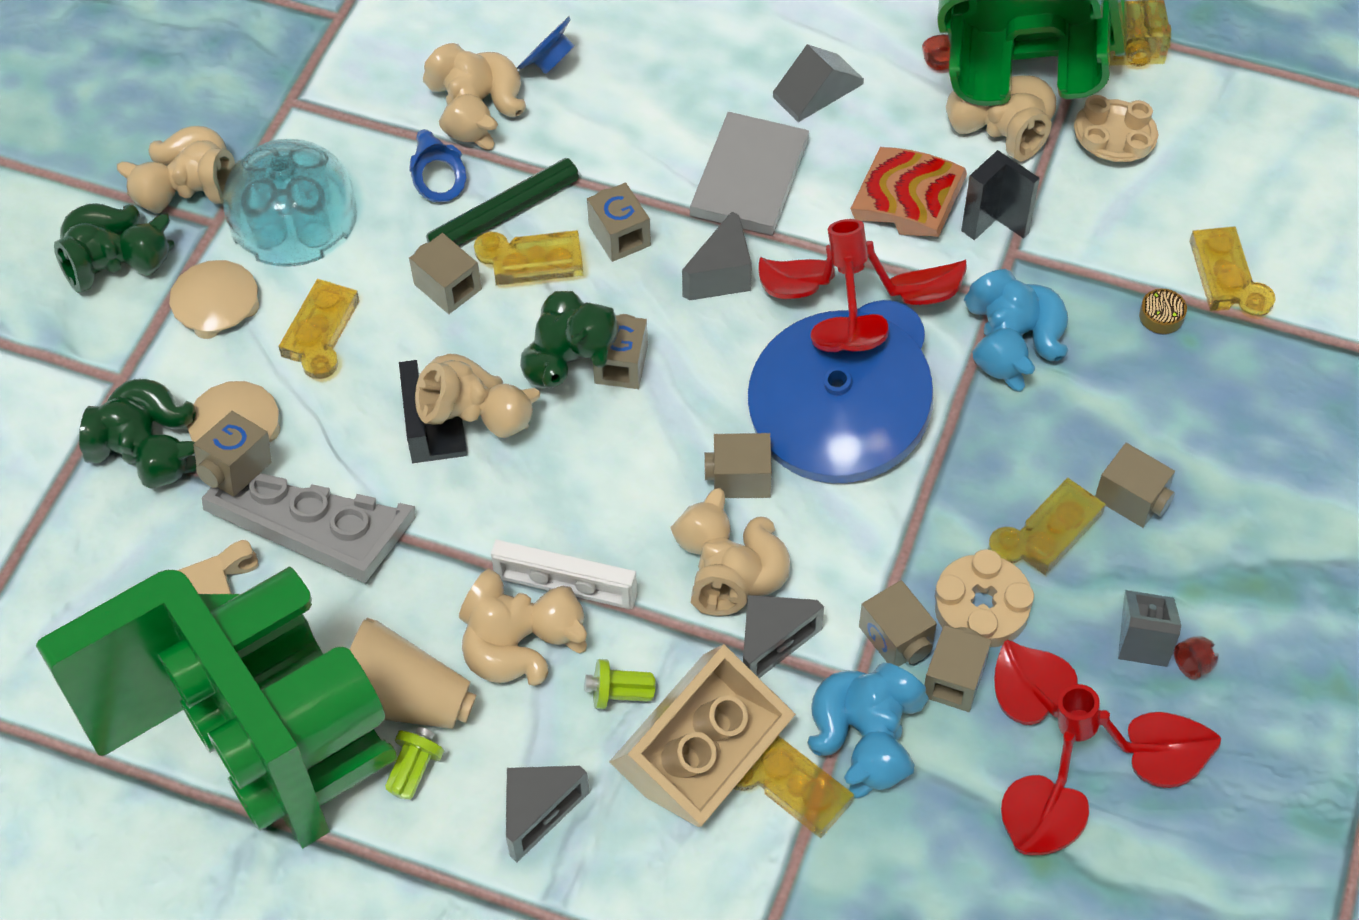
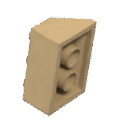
(703, 737)

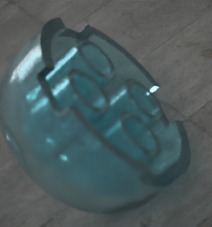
(289, 202)

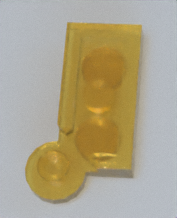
(530, 256)
(1227, 274)
(319, 328)
(1050, 529)
(798, 787)

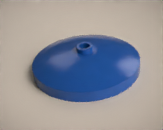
(840, 410)

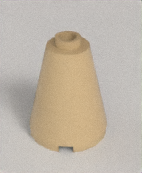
(409, 680)

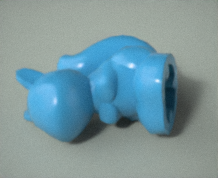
(1011, 312)
(874, 707)

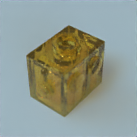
(1146, 34)

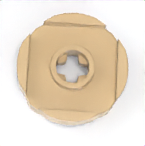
(990, 575)

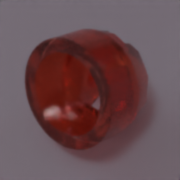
(937, 52)
(1196, 656)

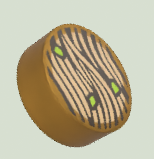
(1163, 311)

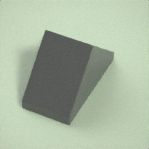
(815, 82)
(720, 264)
(1148, 628)
(777, 629)
(538, 801)

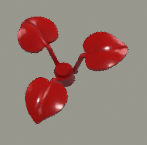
(849, 253)
(1046, 815)

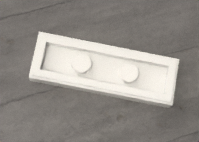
(551, 570)

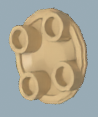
(1116, 128)
(214, 297)
(238, 396)

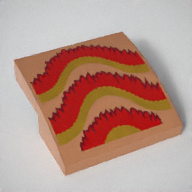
(909, 191)

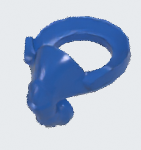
(432, 149)

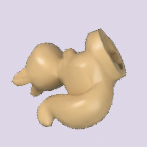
(468, 81)
(1022, 120)
(184, 163)
(462, 388)
(726, 568)
(501, 621)

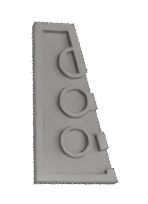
(311, 521)

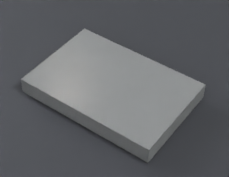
(750, 172)

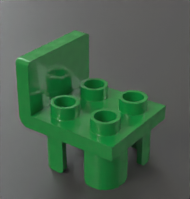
(995, 32)
(246, 675)

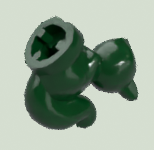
(103, 237)
(566, 334)
(126, 427)

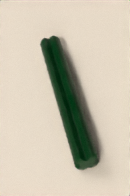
(508, 203)

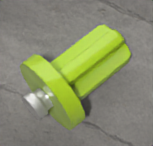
(618, 685)
(412, 761)

